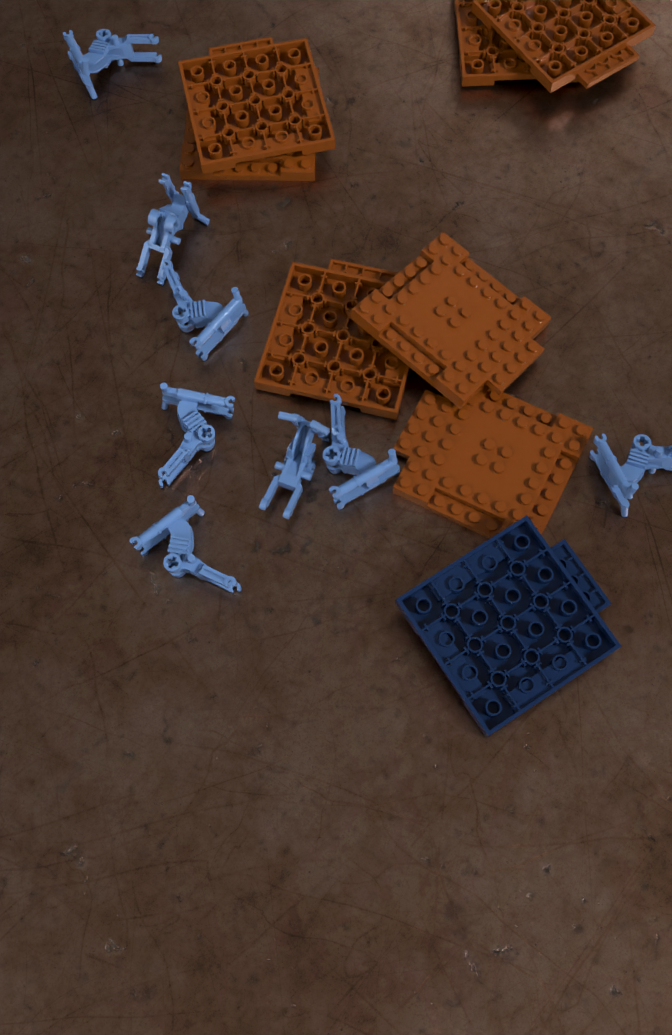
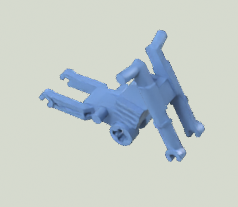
(105, 50)
(167, 222)
(204, 313)
(193, 425)
(298, 461)
(353, 461)
(624, 479)
(182, 546)

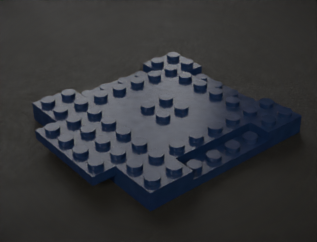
(511, 622)

